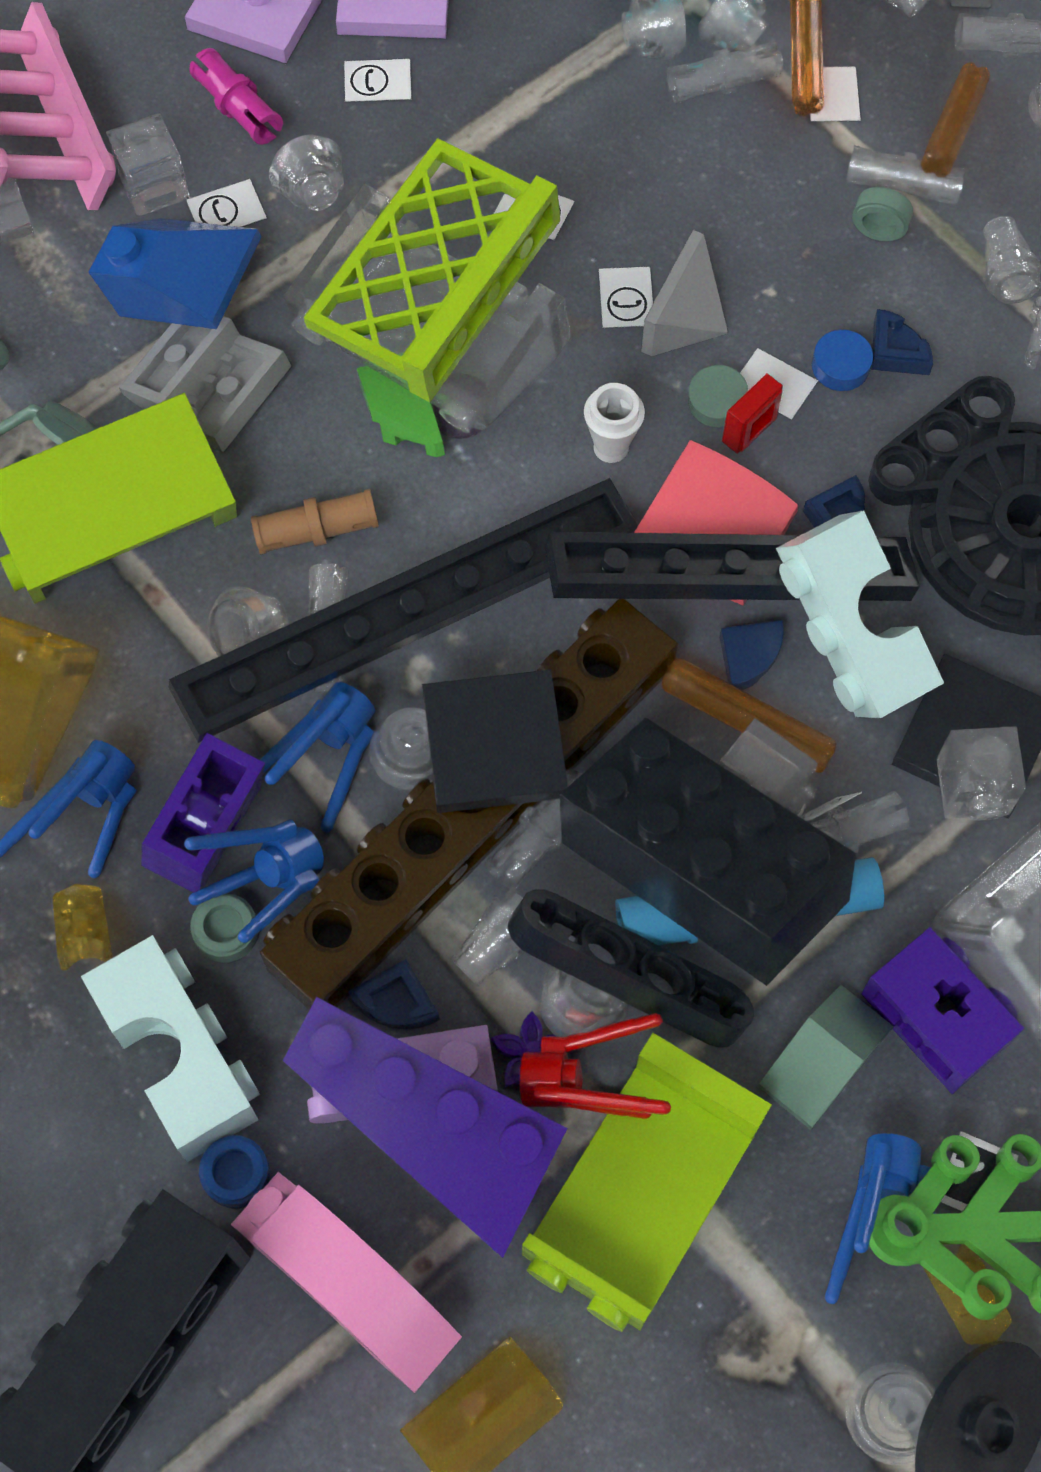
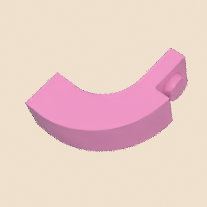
(348, 1280)

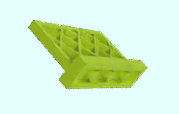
(482, 280)

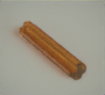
(807, 56)
(955, 120)
(740, 709)

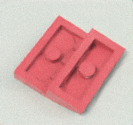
(716, 497)

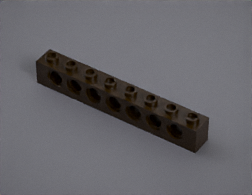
(307, 970)

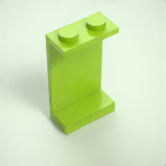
(108, 494)
(645, 1187)

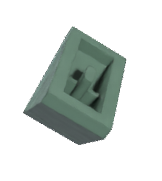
(824, 1056)

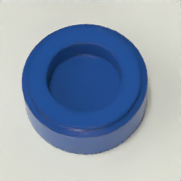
(842, 360)
(233, 1171)

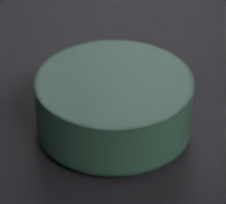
(882, 214)
(714, 393)
(217, 926)

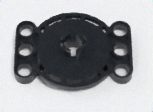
(975, 498)

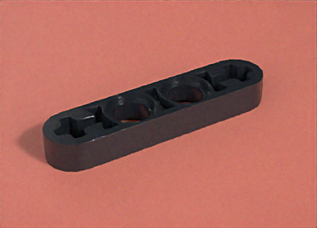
(629, 975)

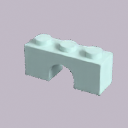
(828, 574)
(146, 996)

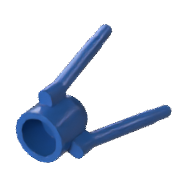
(335, 721)
(94, 778)
(285, 860)
(888, 1169)

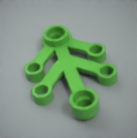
(977, 1226)

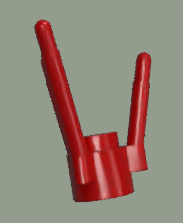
(556, 1081)

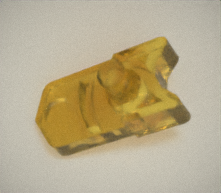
(80, 925)
(971, 1328)

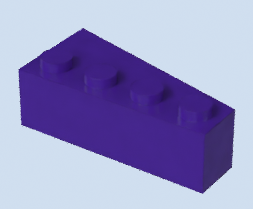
(441, 1126)

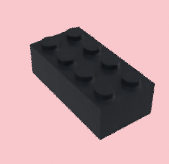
(707, 849)
(120, 1341)

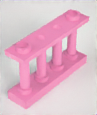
(64, 116)

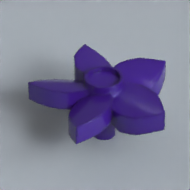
(514, 1046)

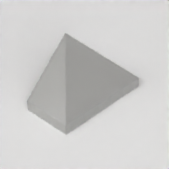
(687, 304)

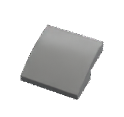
(217, 371)

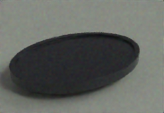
(984, 1413)

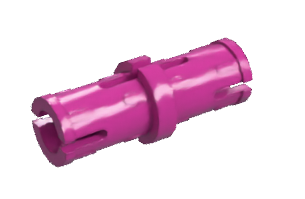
(236, 96)

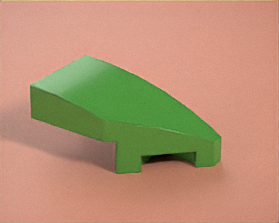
(400, 412)

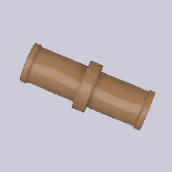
(314, 521)

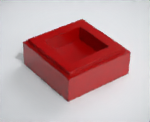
(752, 414)

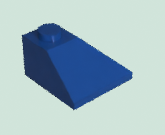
(173, 269)

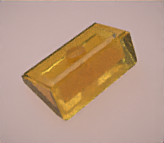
(484, 1414)

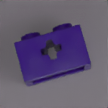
(206, 800)
(948, 1044)

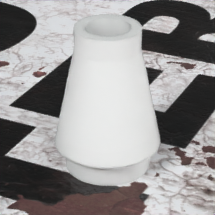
(613, 420)

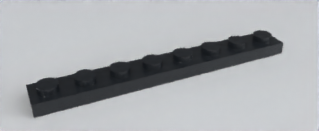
(387, 614)

